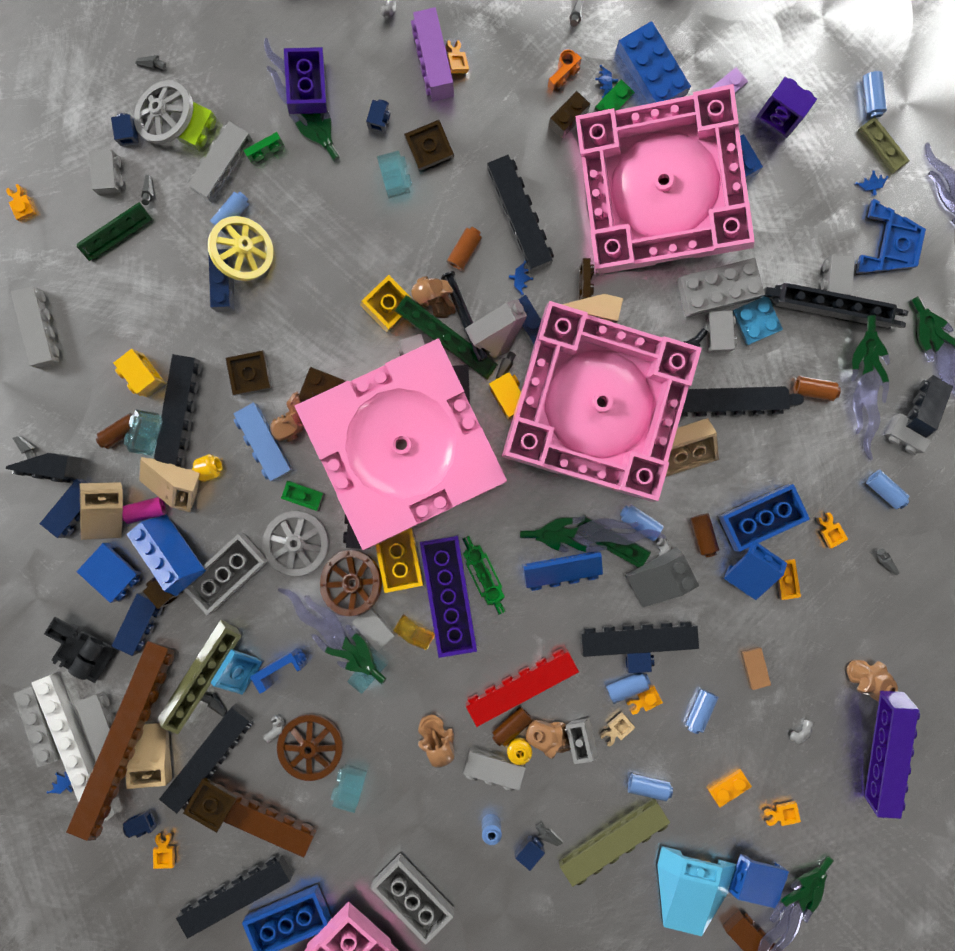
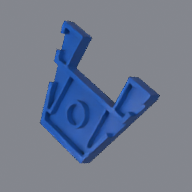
(900, 243)

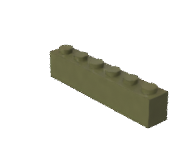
(198, 677)
(614, 842)

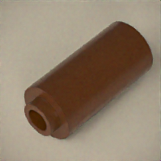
(114, 433)
(705, 535)
(512, 727)

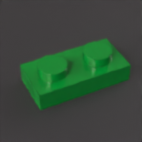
(616, 98)
(258, 150)
(302, 495)

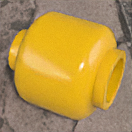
(208, 467)
(516, 745)

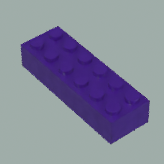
(448, 596)
(891, 754)

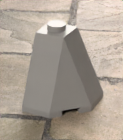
(498, 329)

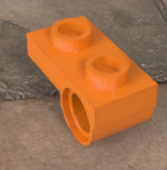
(565, 70)

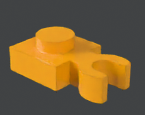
(457, 60)
(21, 204)
(832, 533)
(646, 699)
(786, 814)
(163, 854)

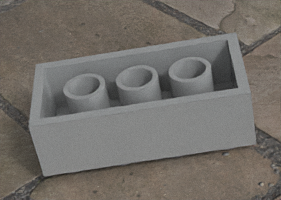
(720, 287)
(226, 573)
(413, 898)

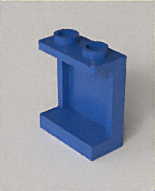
(756, 571)
(109, 573)
(262, 679)
(758, 882)

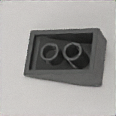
(663, 578)

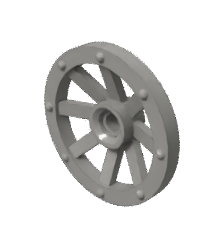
(160, 110)
(268, 537)

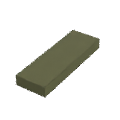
(883, 145)

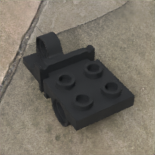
(79, 653)

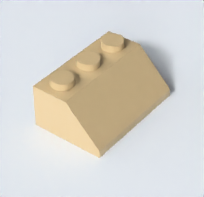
(693, 447)

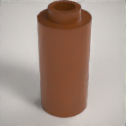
(464, 248)
(817, 388)

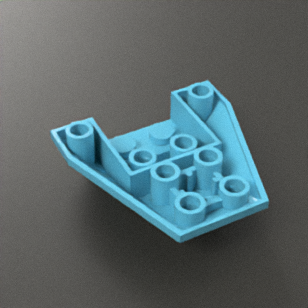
(691, 890)

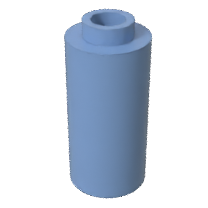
(874, 94)
(232, 207)
(888, 490)
(633, 514)
(628, 687)
(701, 711)
(649, 787)
(491, 829)

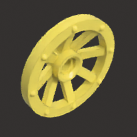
(238, 249)

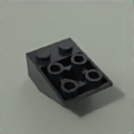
(49, 466)

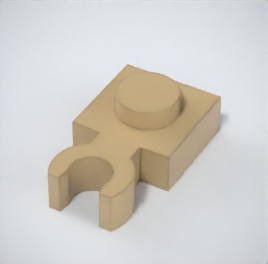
(620, 728)

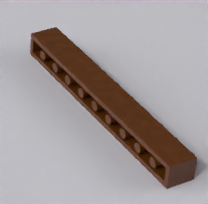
(121, 742)

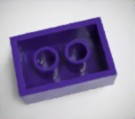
(305, 80)
(786, 107)

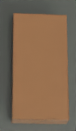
(756, 668)

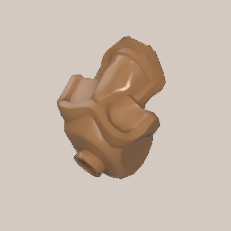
(434, 293)
(288, 425)
(871, 678)
(548, 737)
(436, 741)

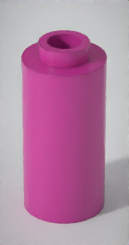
(143, 510)

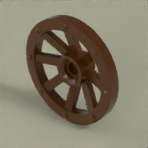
(348, 583)
(310, 742)

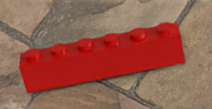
(521, 687)

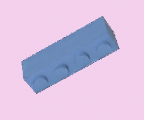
(265, 446)

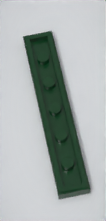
(449, 339)

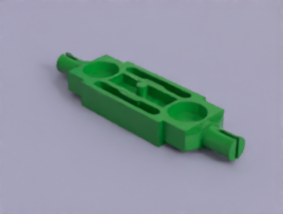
(474, 556)

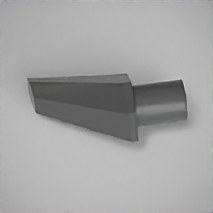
(576, 14)
(151, 61)
(147, 192)
(506, 364)
(24, 447)
(887, 561)
(214, 704)
(547, 835)

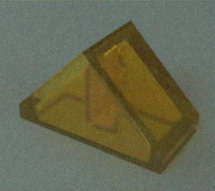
(414, 632)

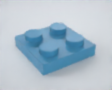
(757, 320)
(236, 672)

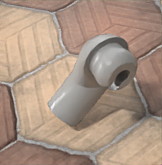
(389, 9)
(663, 545)
(277, 727)
(803, 735)

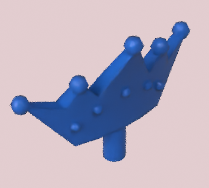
(606, 80)
(873, 183)
(520, 277)
(62, 783)

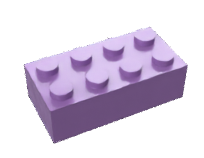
(432, 54)

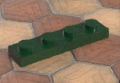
(114, 231)
(631, 553)

